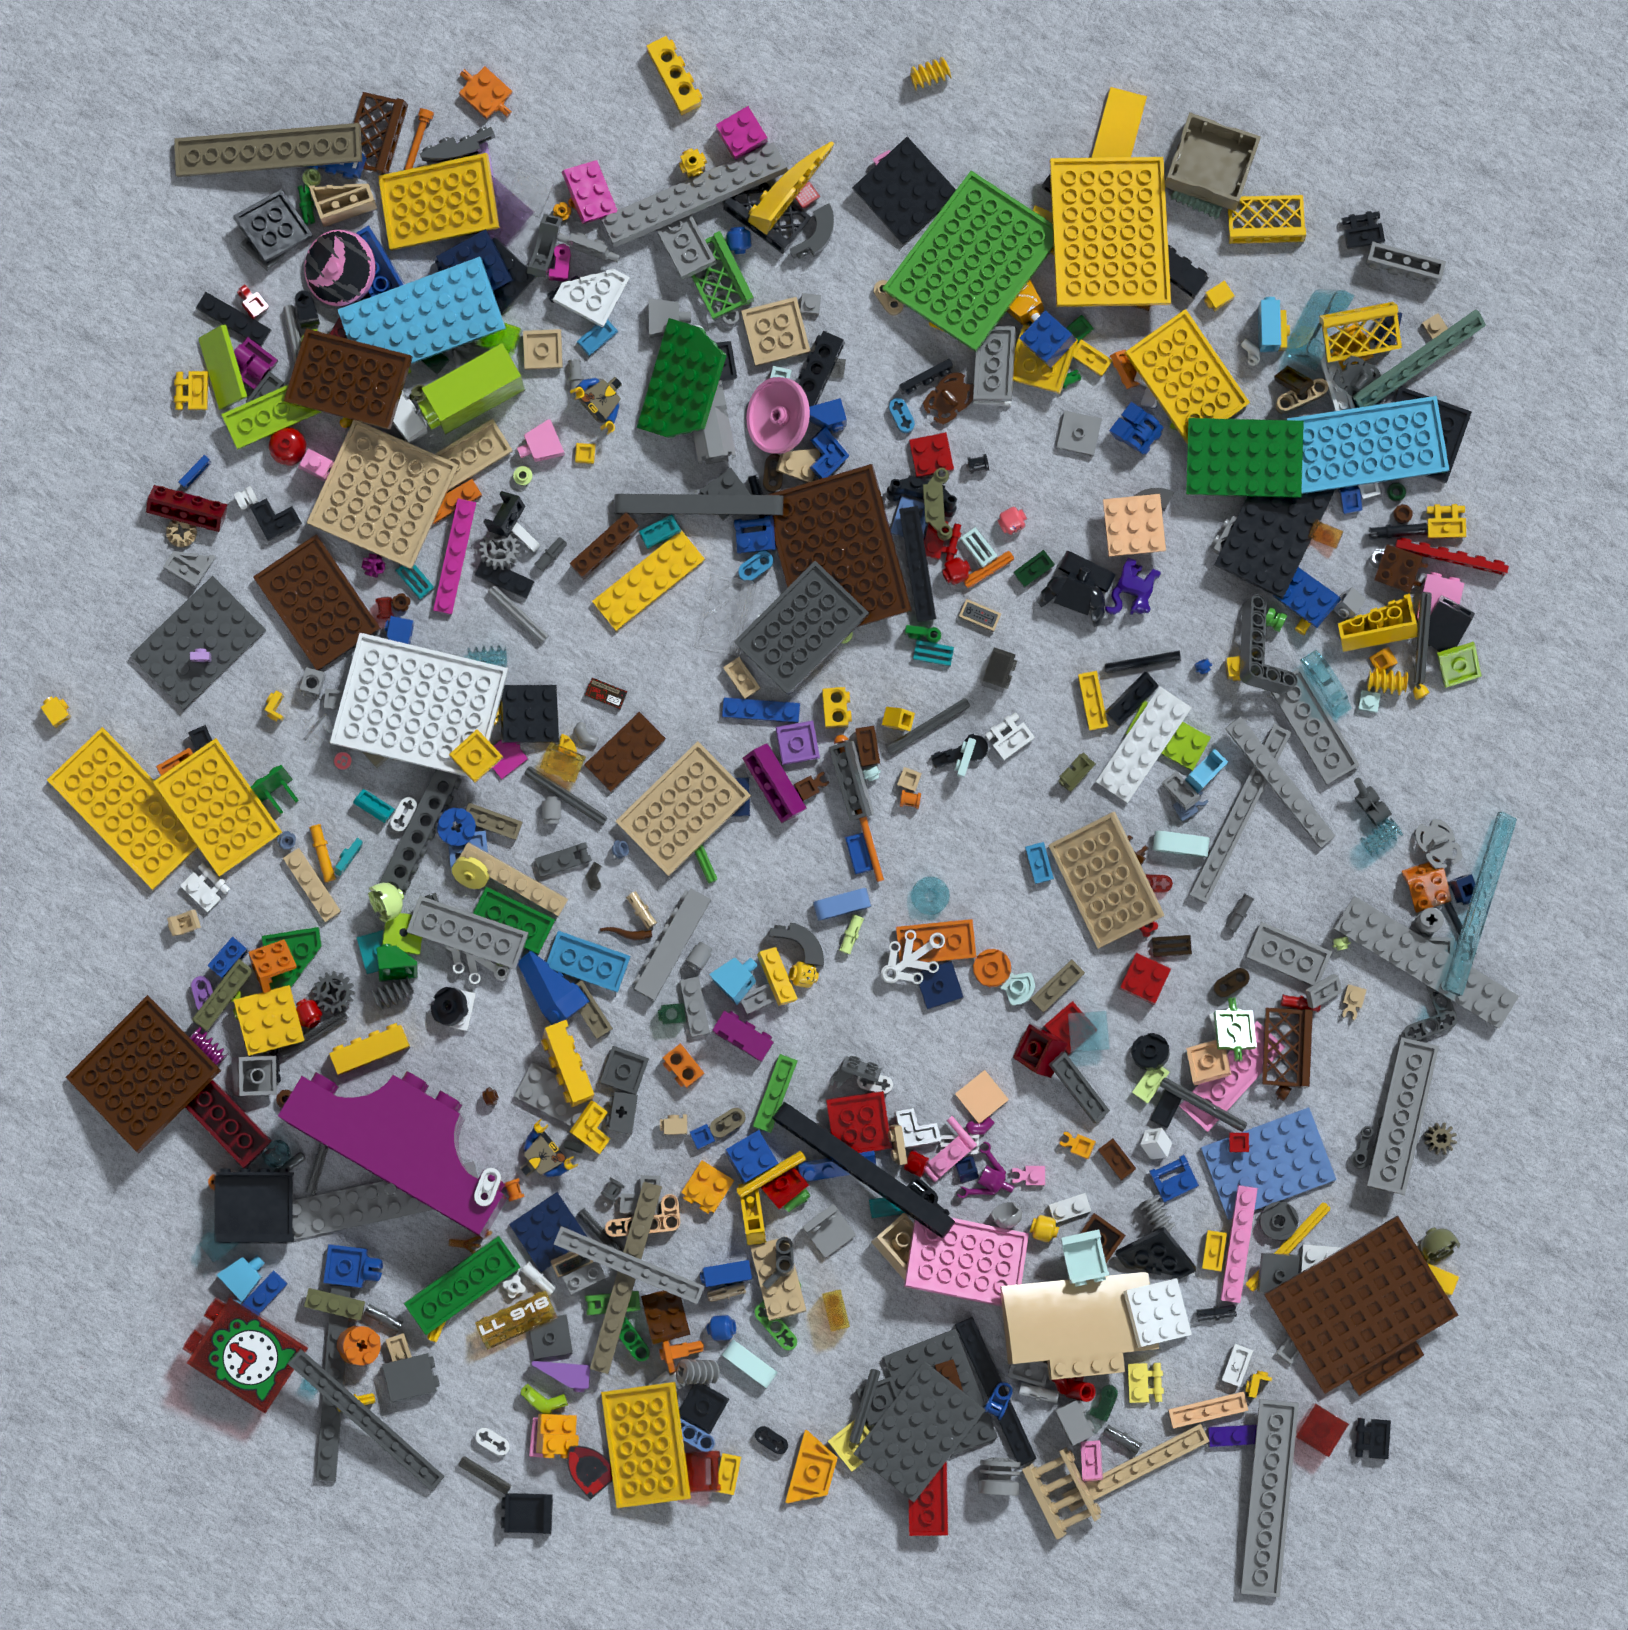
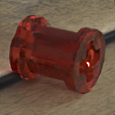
(384, 607)

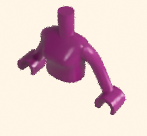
(990, 1178)

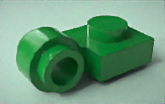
(916, 632)

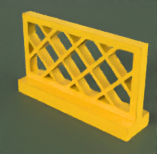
(1269, 234)
(1360, 315)

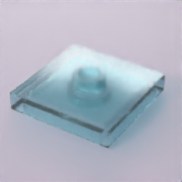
(1088, 1031)

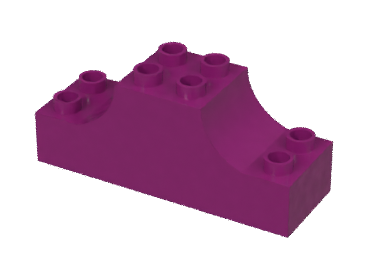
(400, 1139)

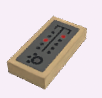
(980, 615)
(569, 1263)

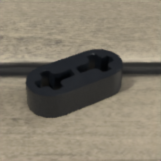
(773, 1435)

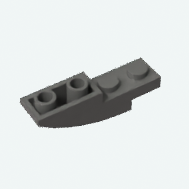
(450, 150)

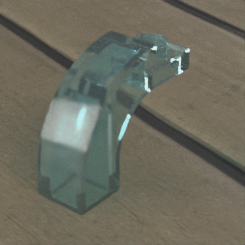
(1327, 682)

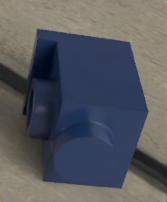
(1462, 888)

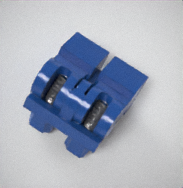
(1137, 428)

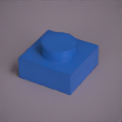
(702, 1136)

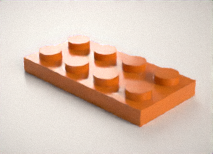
(958, 940)

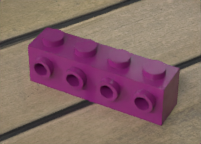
(774, 783)

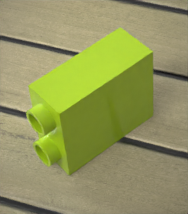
(471, 390)

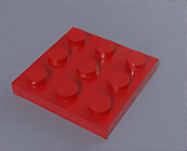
(860, 1121)

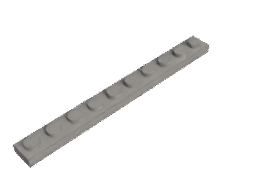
(1237, 820)

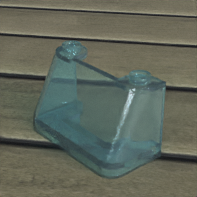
(1302, 342)

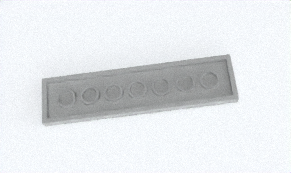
(1403, 1116)

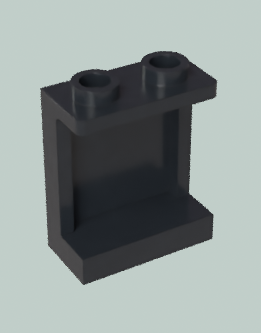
(1448, 624)
(527, 1513)

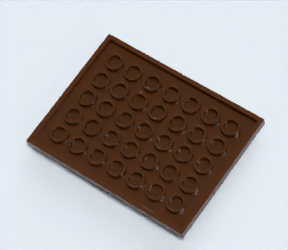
(848, 534)

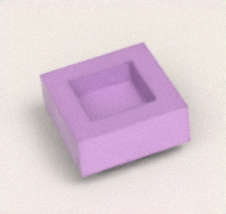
(200, 655)

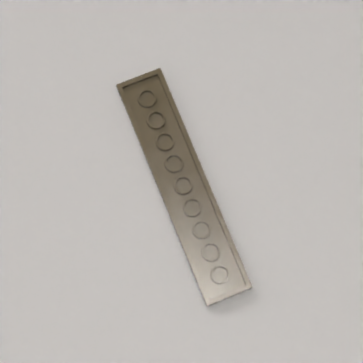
(268, 150)

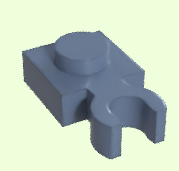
(1185, 814)

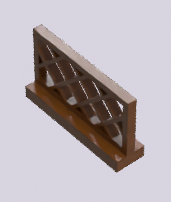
(391, 133)
(1303, 1051)

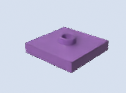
(797, 742)

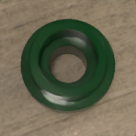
(1398, 486)

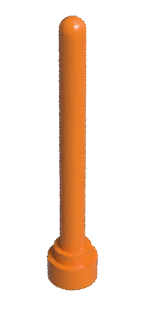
(425, 117)

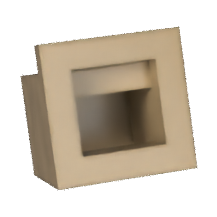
(674, 1125)

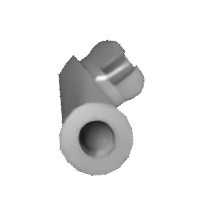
(583, 736)

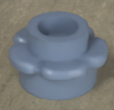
(291, 840)
(620, 849)

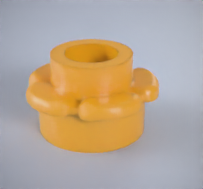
(562, 206)

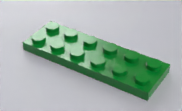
(461, 1285)

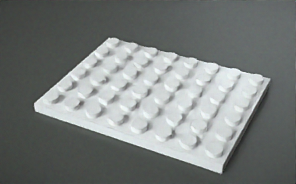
(415, 702)

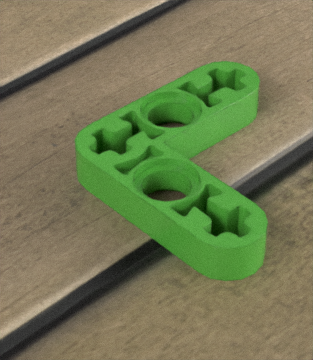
(766, 1323)

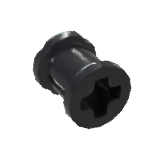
(984, 466)

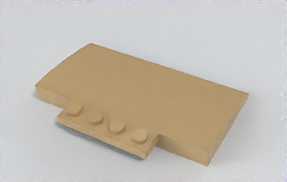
(1070, 1326)

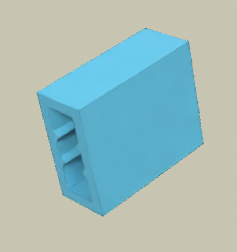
(1269, 325)

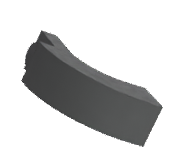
(545, 245)

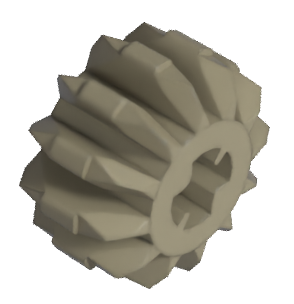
(1434, 1144)

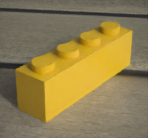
(369, 1050)

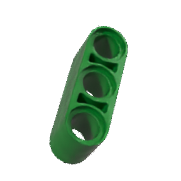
(638, 1342)

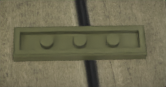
(223, 995)

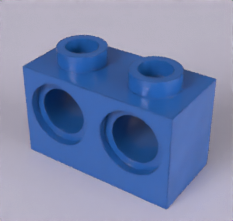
(227, 957)

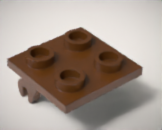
(1399, 568)

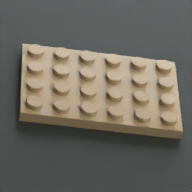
(683, 808)
(1106, 880)

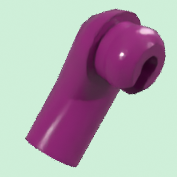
(979, 1129)

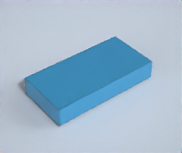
(597, 337)

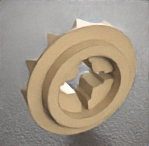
(176, 539)

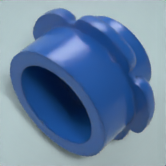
(1203, 666)

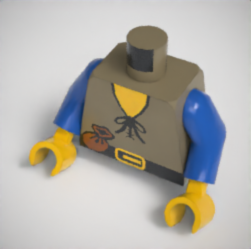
(599, 400)
(544, 1154)

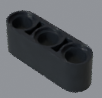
(1072, 562)

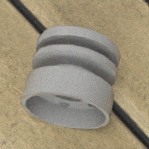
(999, 1477)

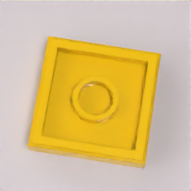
(476, 756)

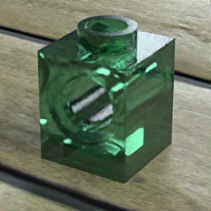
(680, 1019)

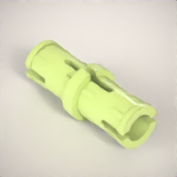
(851, 934)

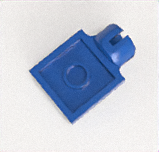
(350, 1266)

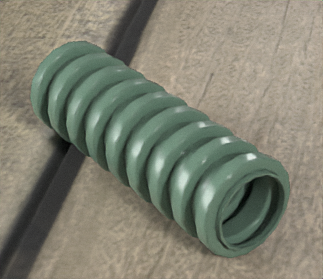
(1201, 205)

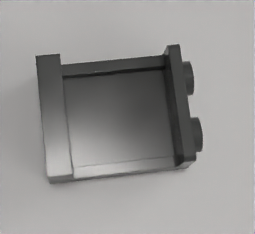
(410, 1377)

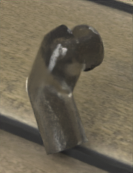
(592, 878)

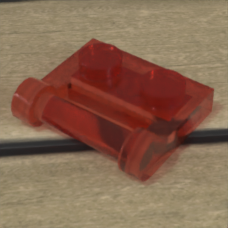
(697, 1471)

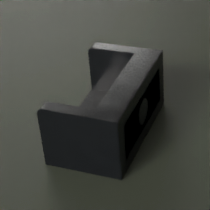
(507, 515)

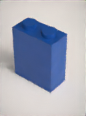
(726, 1273)

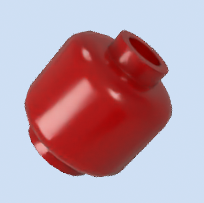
(956, 571)
(308, 1013)

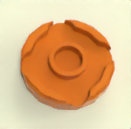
(992, 968)

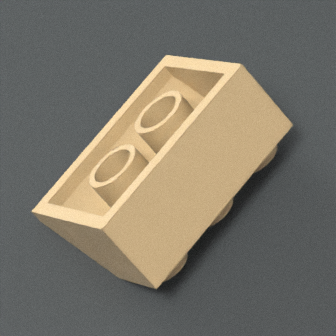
(895, 1243)

